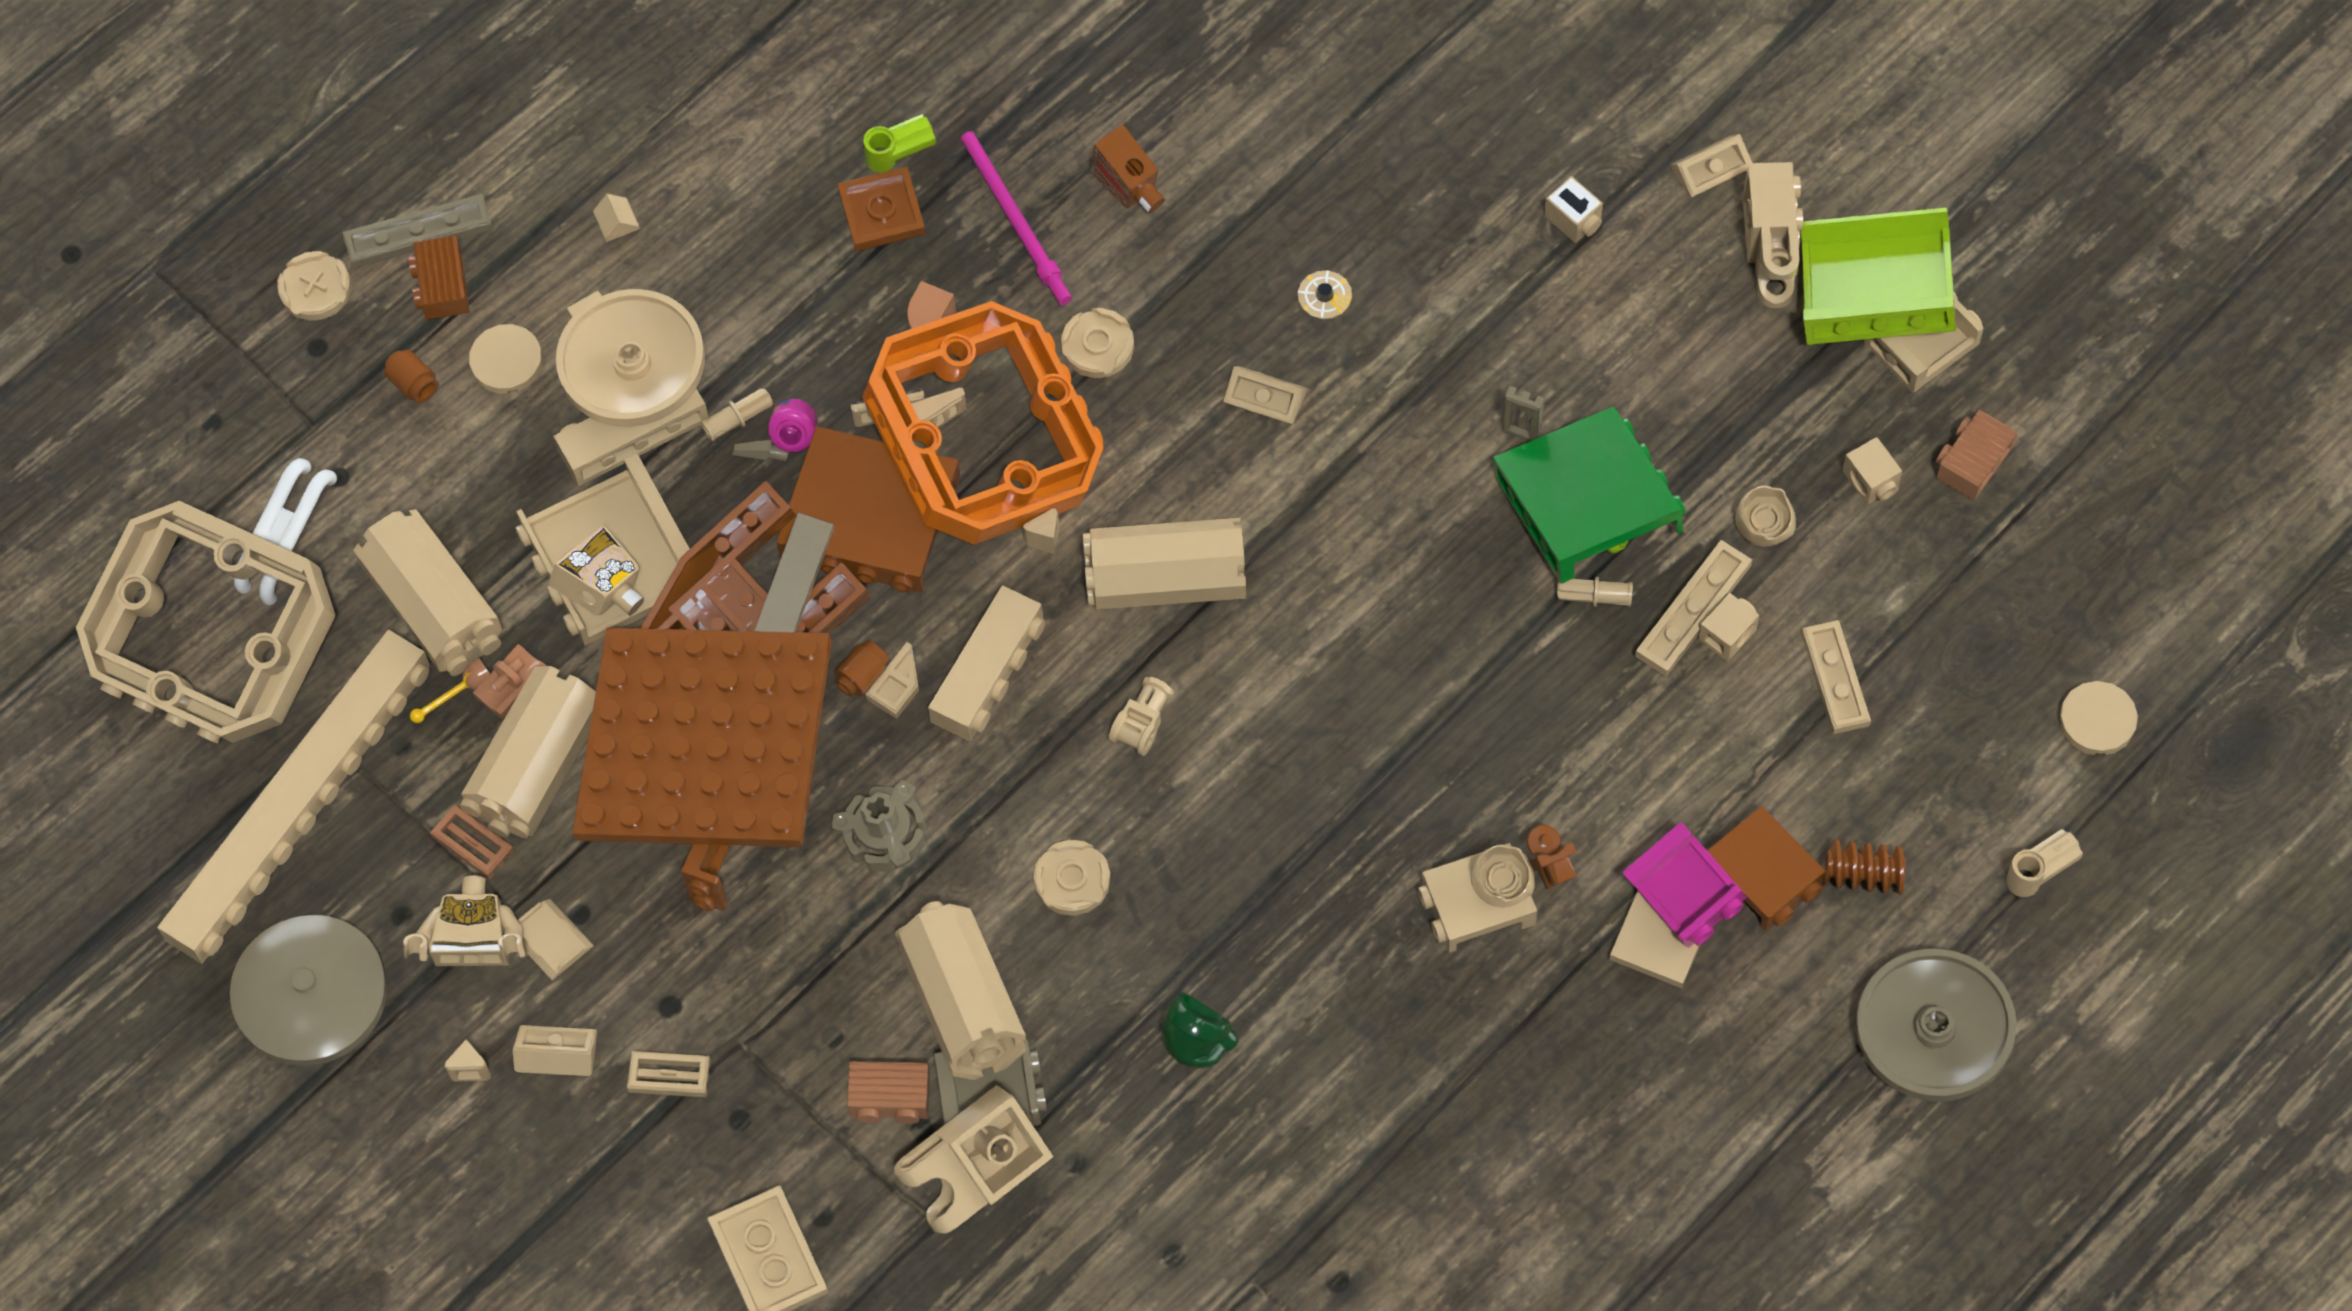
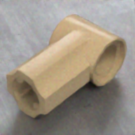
(2043, 862)

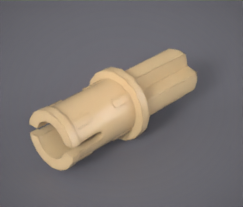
(736, 414)
(1595, 591)

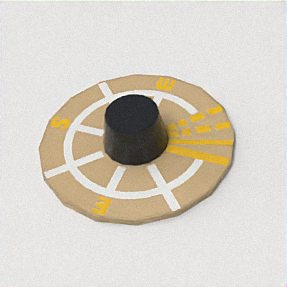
(1324, 294)

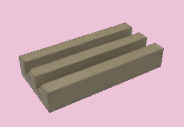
(1525, 405)

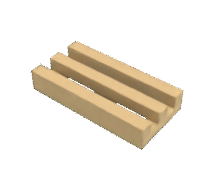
(664, 1088)

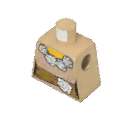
(598, 574)

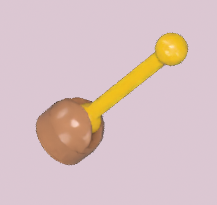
(473, 676)

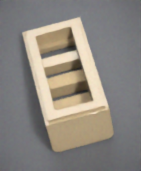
(941, 407)

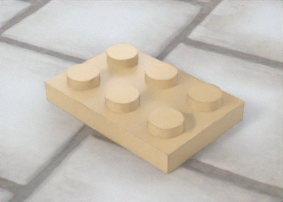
(768, 1253)

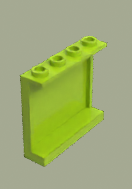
(1877, 276)

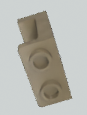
(1016, 1080)

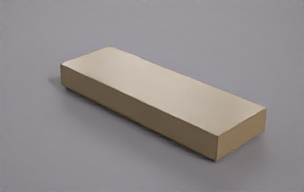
(1836, 677)

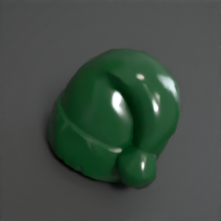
(1196, 1033)

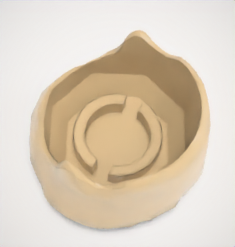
(1765, 516)
(1503, 876)

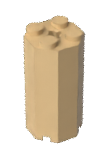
(1165, 563)
(429, 591)
(531, 753)
(961, 990)

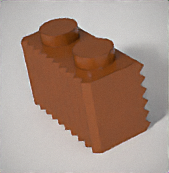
(440, 277)

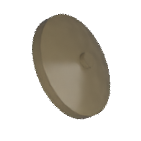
(308, 990)
(1936, 1024)

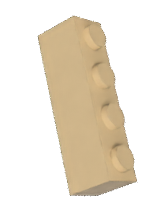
(598, 447)
(987, 663)

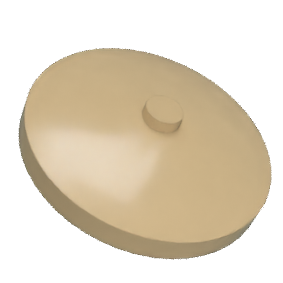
(630, 357)

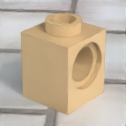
(1872, 471)
(1729, 626)

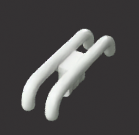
(282, 525)

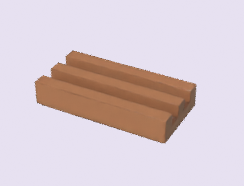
(495, 860)

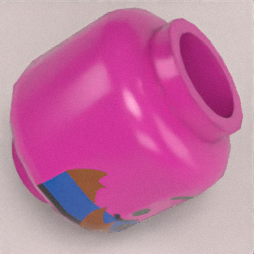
(792, 425)

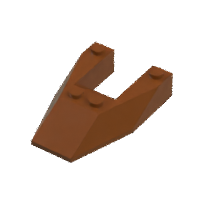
(718, 594)

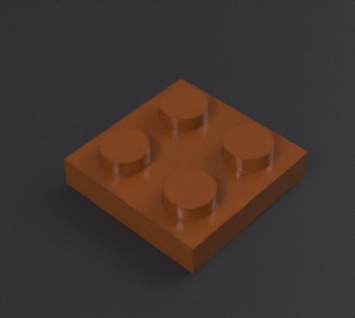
(881, 208)

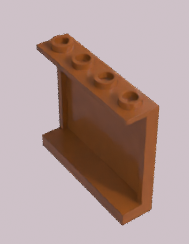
(874, 517)

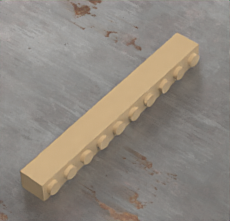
(295, 797)

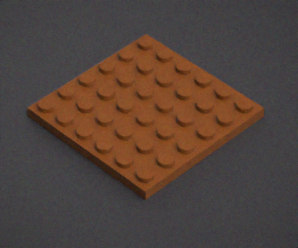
(703, 737)

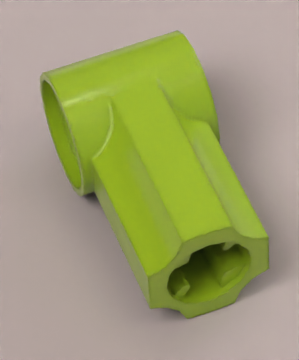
(898, 141)

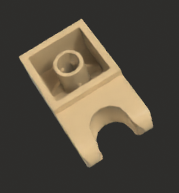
(1773, 227)
(966, 1163)

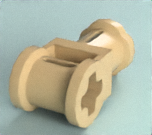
(1141, 718)

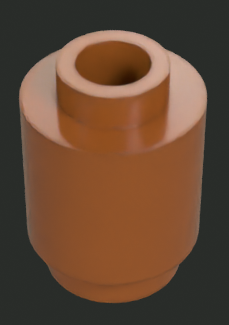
(410, 376)
(861, 669)

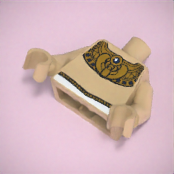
(468, 930)

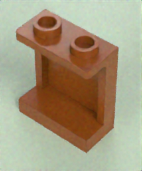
(1769, 867)
(701, 877)

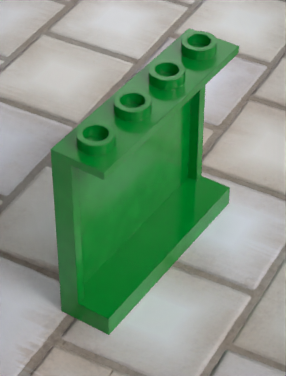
(1586, 490)

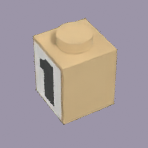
(1574, 210)

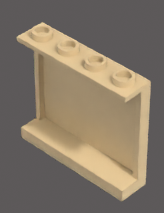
(637, 520)

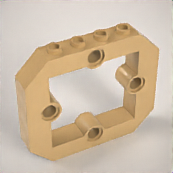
(137, 565)

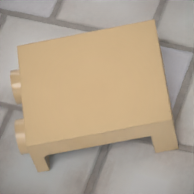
(1924, 356)
(1460, 911)

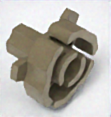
(883, 825)

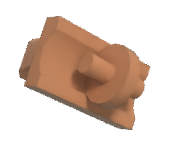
(506, 681)

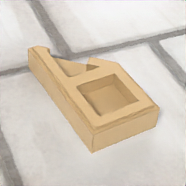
(897, 684)

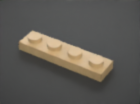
(1692, 606)

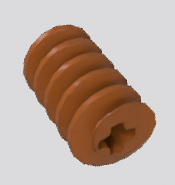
(1865, 866)

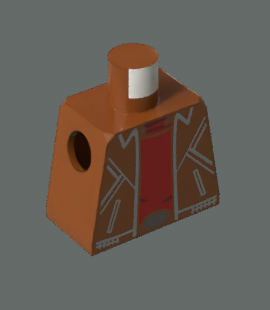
(1126, 170)

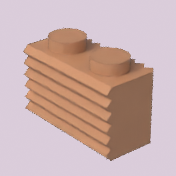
(1975, 454)
(888, 1091)

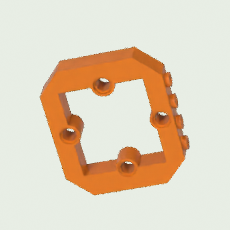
(1034, 354)

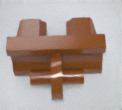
(1550, 858)

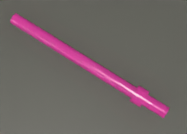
(1046, 269)

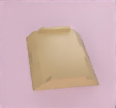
(552, 938)

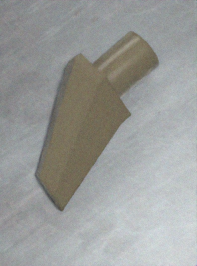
(759, 450)

